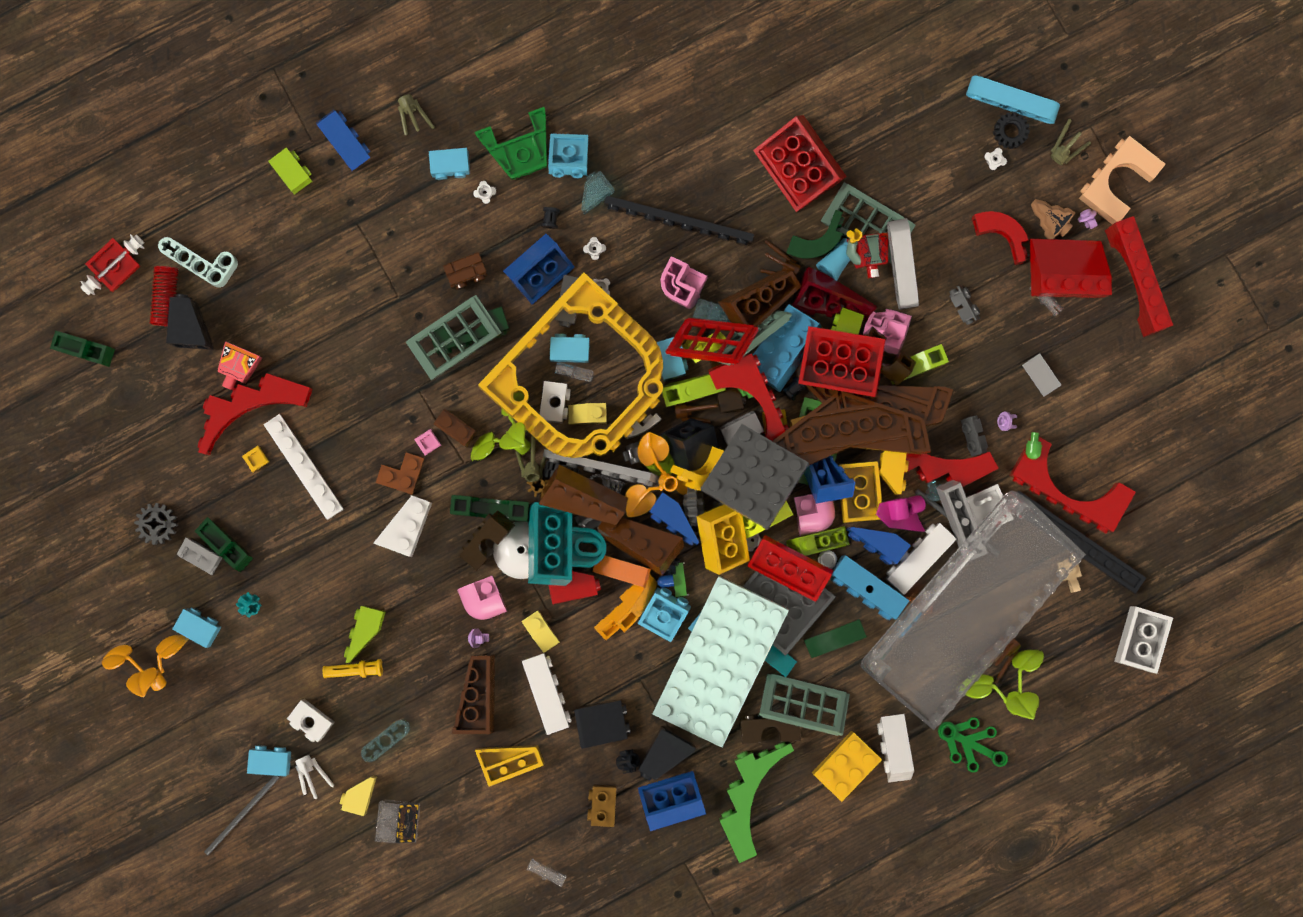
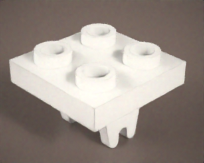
(984, 502)

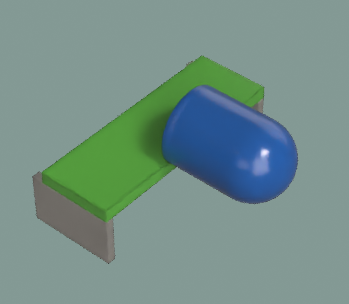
(677, 581)

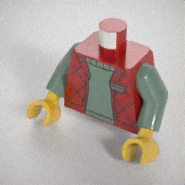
(868, 251)

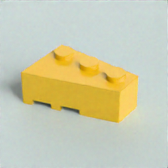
(507, 762)

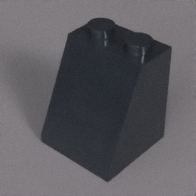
(187, 325)
(690, 443)
(601, 723)
(664, 754)

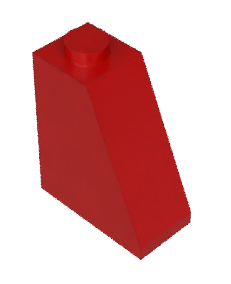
(580, 587)

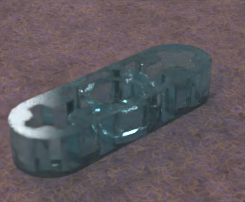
(377, 753)

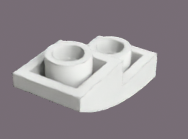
(649, 423)

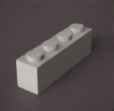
(957, 510)

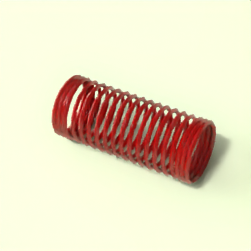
(170, 272)

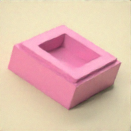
(427, 442)

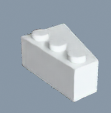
(406, 527)
(896, 748)

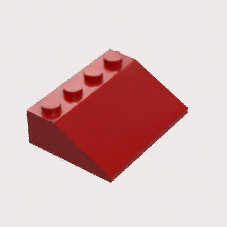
(799, 162)
(1069, 269)
(842, 361)

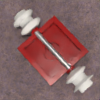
(112, 265)

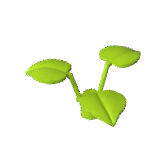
(512, 439)
(1017, 703)

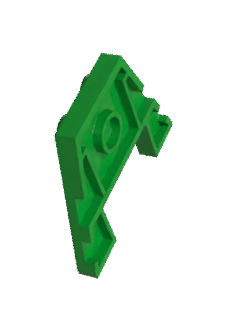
(521, 154)

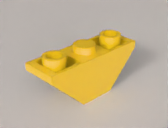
(892, 470)

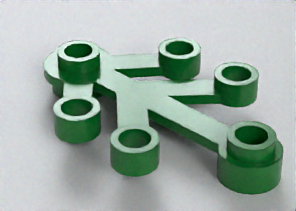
(968, 743)

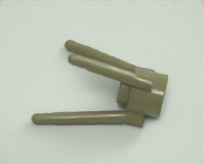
(408, 105)
(1061, 154)
(531, 471)

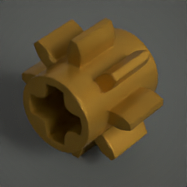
(534, 489)

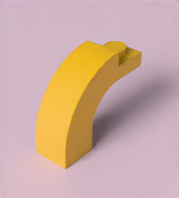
(696, 478)

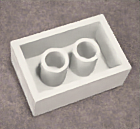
(1143, 639)

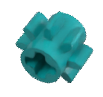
(248, 604)

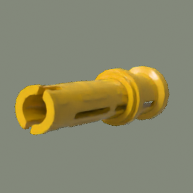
(362, 669)

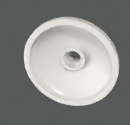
(507, 554)

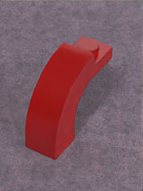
(1007, 227)

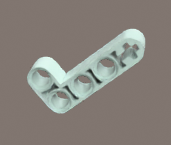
(194, 260)

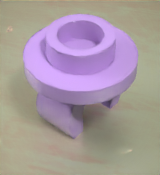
(1087, 217)
(1005, 421)
(477, 638)

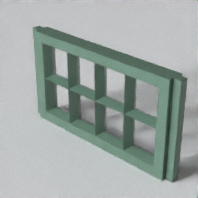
(841, 197)
(779, 318)
(423, 357)
(840, 712)

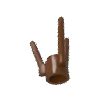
(789, 265)
(684, 410)
(1011, 651)

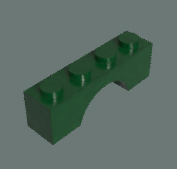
(465, 339)
(482, 507)

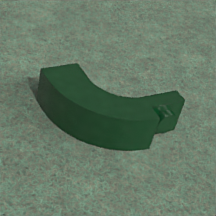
(814, 248)

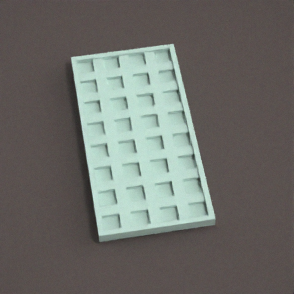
(720, 661)

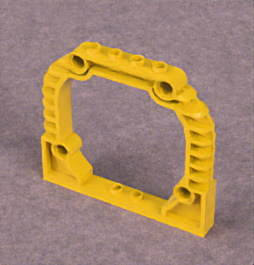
(582, 298)

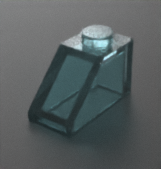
(595, 191)

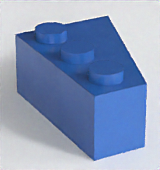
(343, 139)
(828, 481)

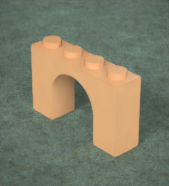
(1130, 155)

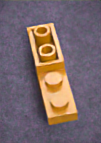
(625, 615)

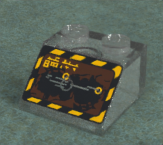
(397, 822)

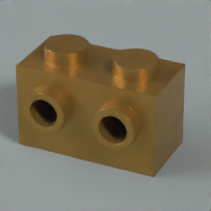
(603, 805)

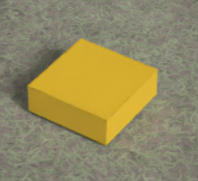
(255, 458)

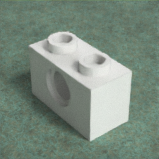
(550, 391)
(321, 722)

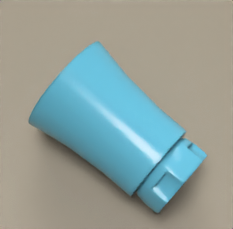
(835, 260)

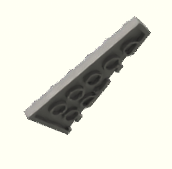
(607, 469)

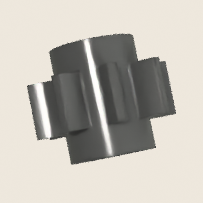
(632, 453)

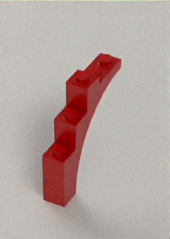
(223, 413)
(961, 470)

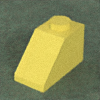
(587, 413)
(540, 631)
(358, 797)

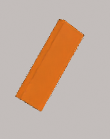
(623, 571)

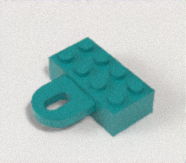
(555, 546)

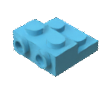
(568, 155)
(664, 614)

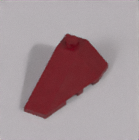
(827, 296)

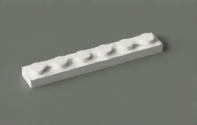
(303, 466)

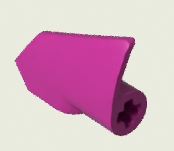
(902, 513)

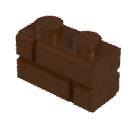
(465, 271)
(455, 428)

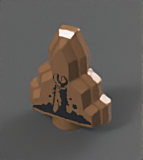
(1053, 219)

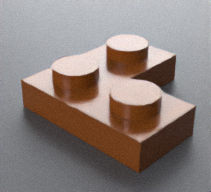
(405, 478)

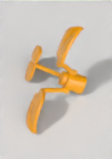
(650, 451)
(141, 681)

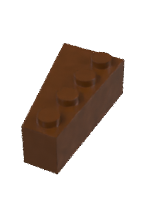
(760, 299)
(582, 496)
(645, 544)
(477, 698)

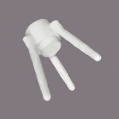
(304, 766)

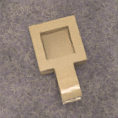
(1072, 579)

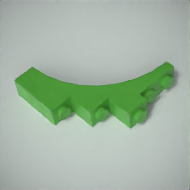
(737, 822)

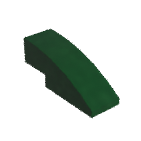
(82, 348)
(224, 545)
(835, 638)

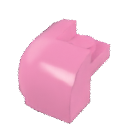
(682, 283)
(892, 325)
(812, 516)
(482, 599)

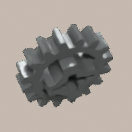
(694, 505)
(155, 531)

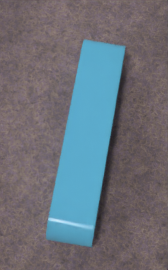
(1013, 99)

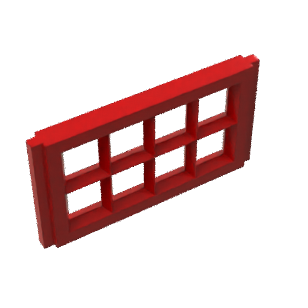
(682, 334)

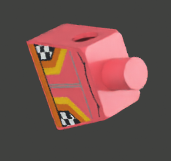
(237, 365)

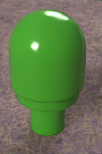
(1033, 447)

